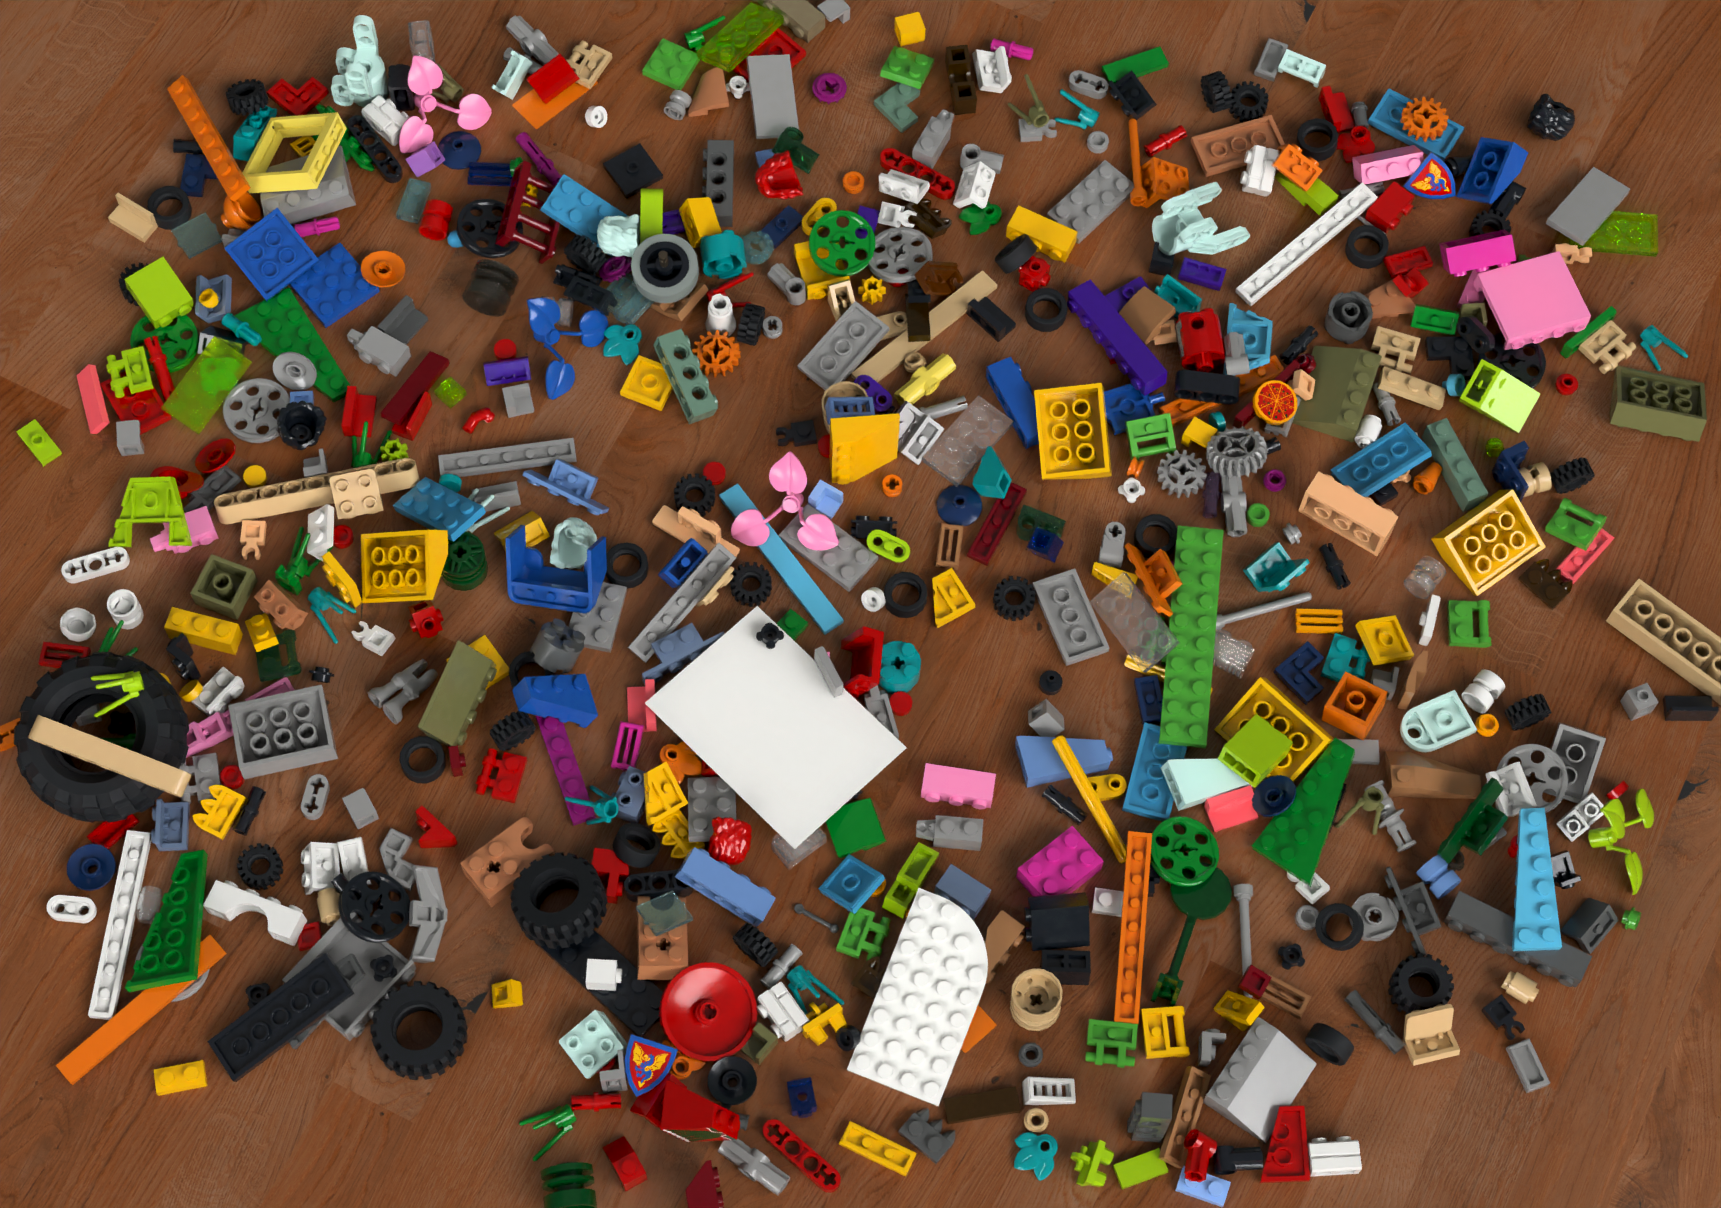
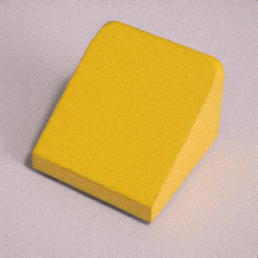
(507, 994)

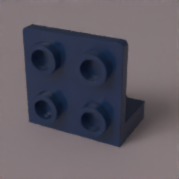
(1506, 469)

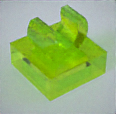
(450, 392)

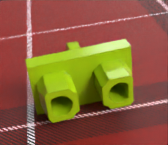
(1088, 1161)

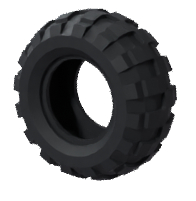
(63, 698)

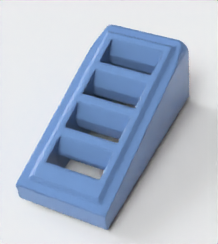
(848, 402)

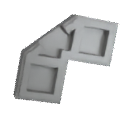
(392, 853)

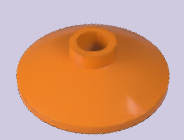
(383, 269)

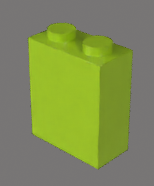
(159, 293)
(1255, 750)

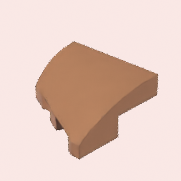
(710, 93)

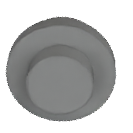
(1292, 533)

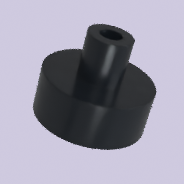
(1050, 682)
(848, 1037)

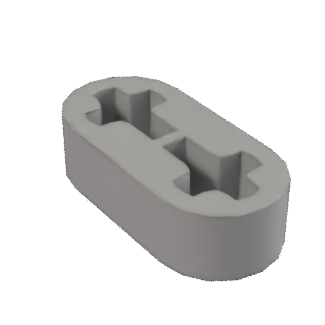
(1088, 84)
(320, 798)

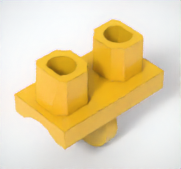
(814, 1028)

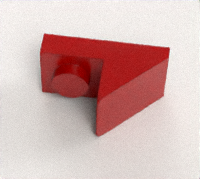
(437, 835)

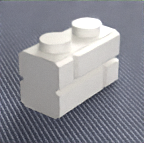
(385, 118)
(1259, 171)
(782, 1012)
(1334, 1157)

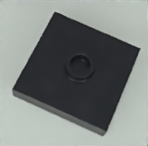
(633, 170)

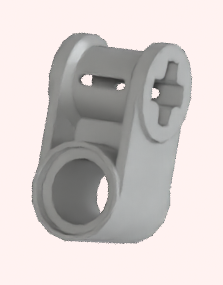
(1112, 548)

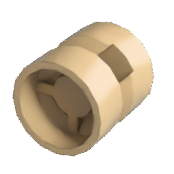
(1537, 478)

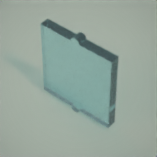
(197, 235)
(664, 913)

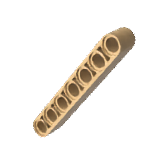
(109, 756)

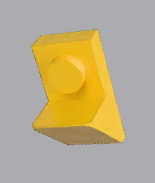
(1238, 1009)

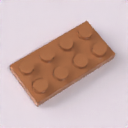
(1227, 147)

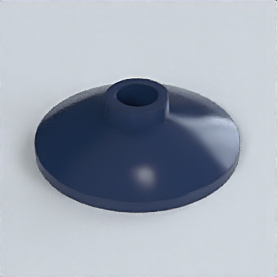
(459, 157)
(959, 514)
(1274, 796)
(86, 858)

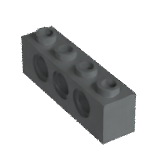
(720, 152)
(1150, 1117)

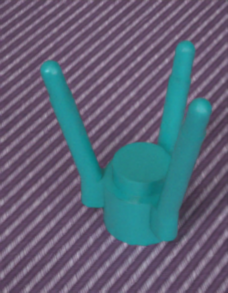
(1087, 115)
(1653, 337)
(323, 600)
(605, 807)
(802, 979)

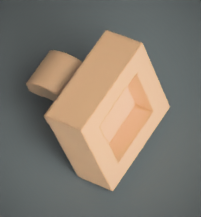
(1302, 384)

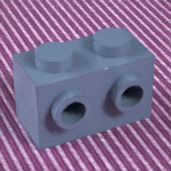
(631, 795)
(963, 890)

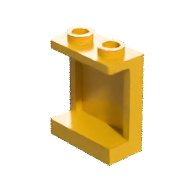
(815, 279)

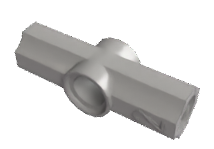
(531, 41)
(1233, 505)
(754, 1165)

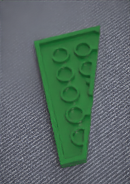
(288, 329)
(1299, 833)
(175, 934)

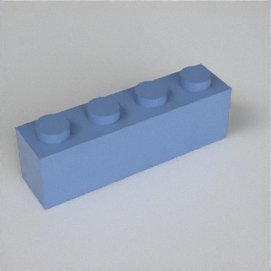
(725, 886)

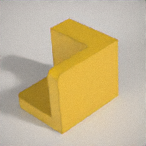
(909, 29)
(1198, 432)

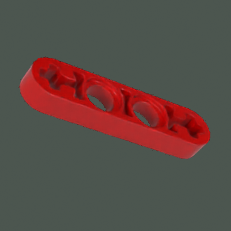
(919, 171)
(798, 1158)

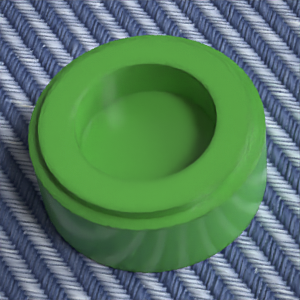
(1257, 515)

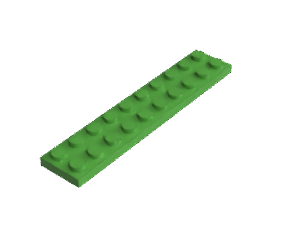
(1194, 625)

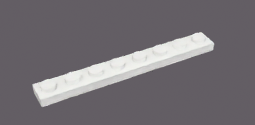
(1306, 244)
(120, 925)

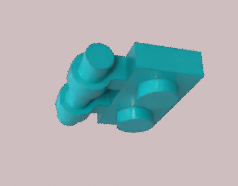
(1339, 657)

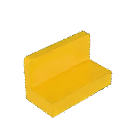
(699, 219)
(534, 530)

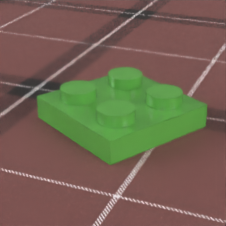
(671, 64)
(907, 67)

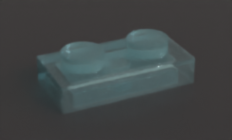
(413, 200)

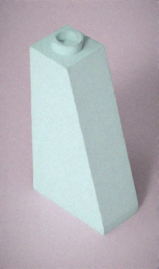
(1199, 779)

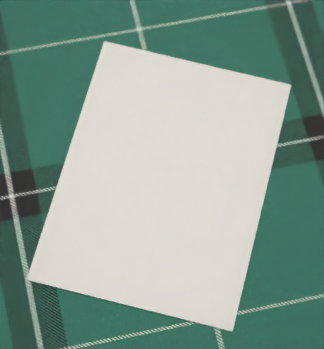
(775, 728)

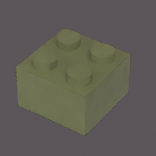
(224, 587)

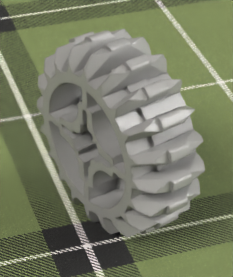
(1236, 452)

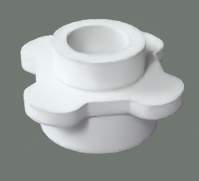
(737, 81)
(1131, 483)

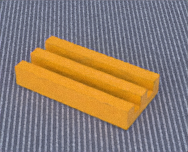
(1312, 615)

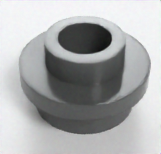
(1034, 1048)

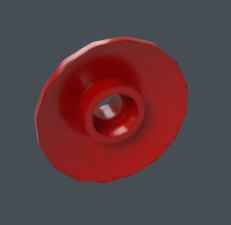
(215, 455)

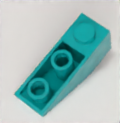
(250, 132)

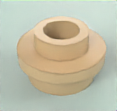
(914, 361)
(1039, 1113)

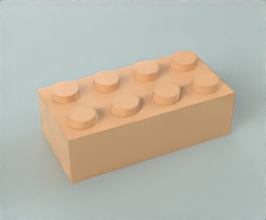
(1348, 513)

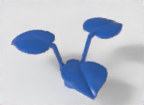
(542, 317)

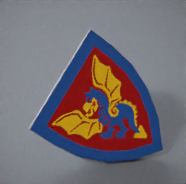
(1432, 179)
(647, 1063)

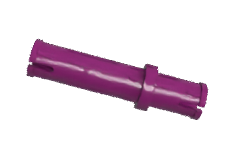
(544, 165)

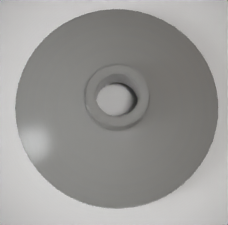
(294, 371)

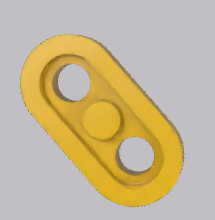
(816, 213)
(1105, 790)

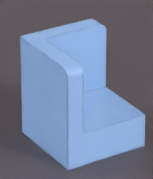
(826, 499)

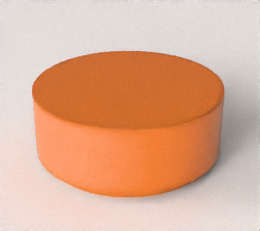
(853, 182)

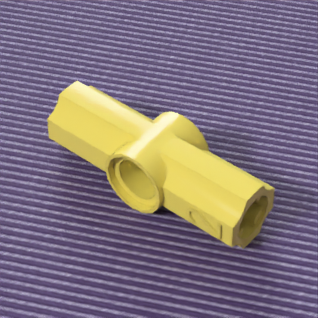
(925, 380)

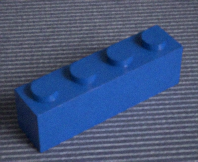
(1015, 398)

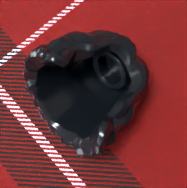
(1551, 119)
(299, 421)

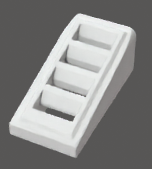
(1037, 1099)

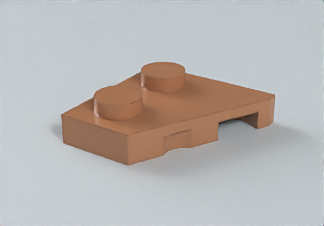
(1389, 301)

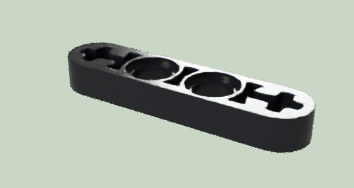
(374, 149)

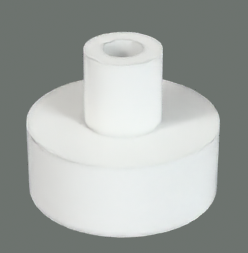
(596, 116)
(873, 599)

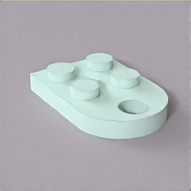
(1438, 722)

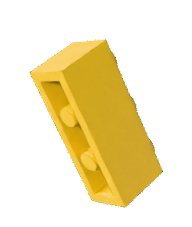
(1046, 234)
(204, 630)

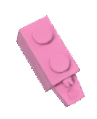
(200, 529)

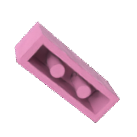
(1387, 164)
(958, 786)

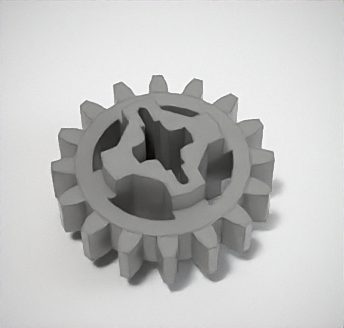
(1192, 473)

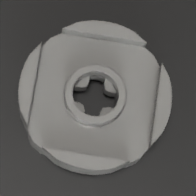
(1378, 905)

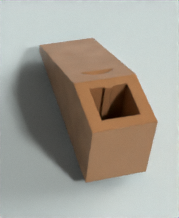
(999, 939)

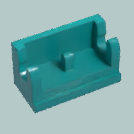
(1178, 296)

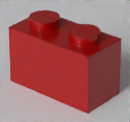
(1390, 207)

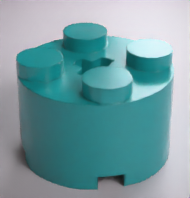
(723, 255)
(907, 659)

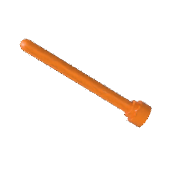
(1138, 195)

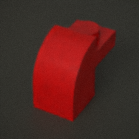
(612, 869)

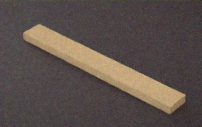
(940, 318)

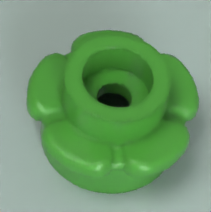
(1631, 918)

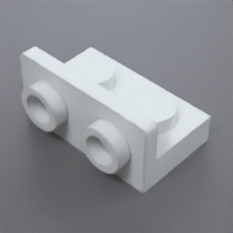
(974, 185)
(219, 692)
(320, 866)

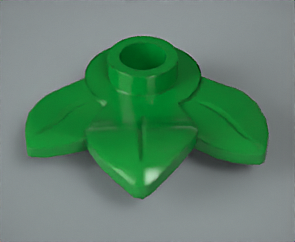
(981, 218)

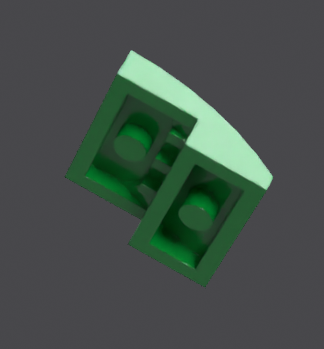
(855, 828)

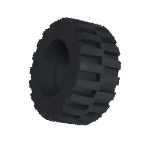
(549, 876)
(411, 1000)

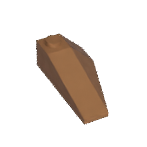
(1425, 778)

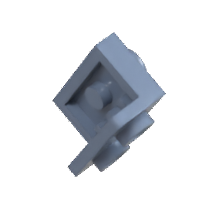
(223, 287)
(171, 825)

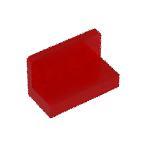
(553, 78)
(1336, 109)
(357, 411)
(414, 421)
(651, 1103)

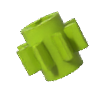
(394, 450)

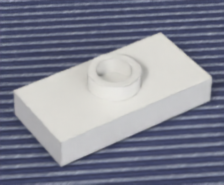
(1428, 620)
(353, 858)

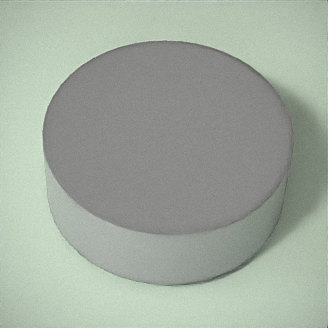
(1097, 142)
(1306, 917)

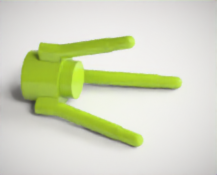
(130, 682)

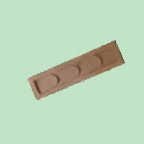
(1184, 1116)

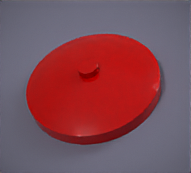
(708, 1011)

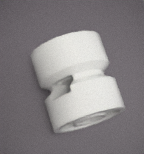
(126, 607)
(1483, 691)

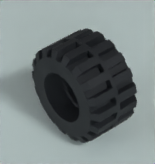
(1425, 968)

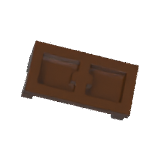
(938, 277)

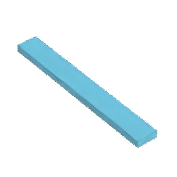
(787, 566)

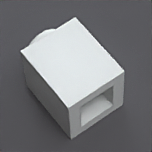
(602, 974)

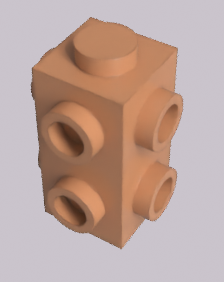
(281, 606)

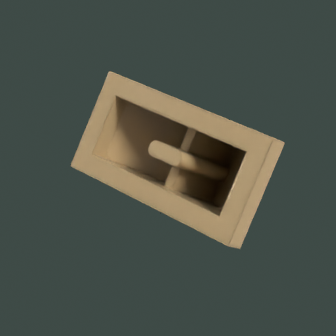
(840, 297)

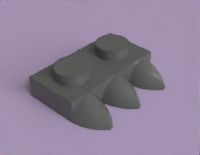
(927, 1136)

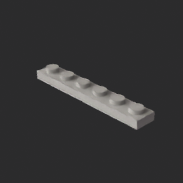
(507, 458)
(682, 601)

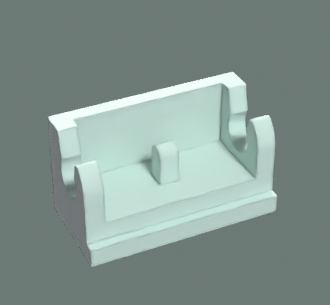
(1302, 67)
(513, 75)

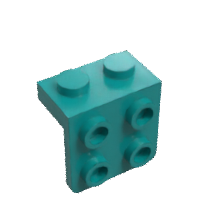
(1274, 569)

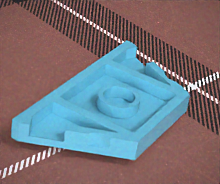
(1256, 335)

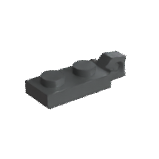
(218, 483)

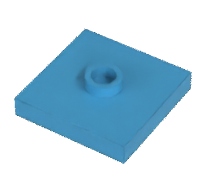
(851, 883)

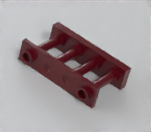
(513, 214)

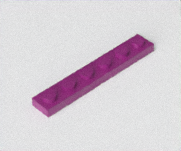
(565, 768)

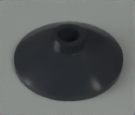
(728, 1069)

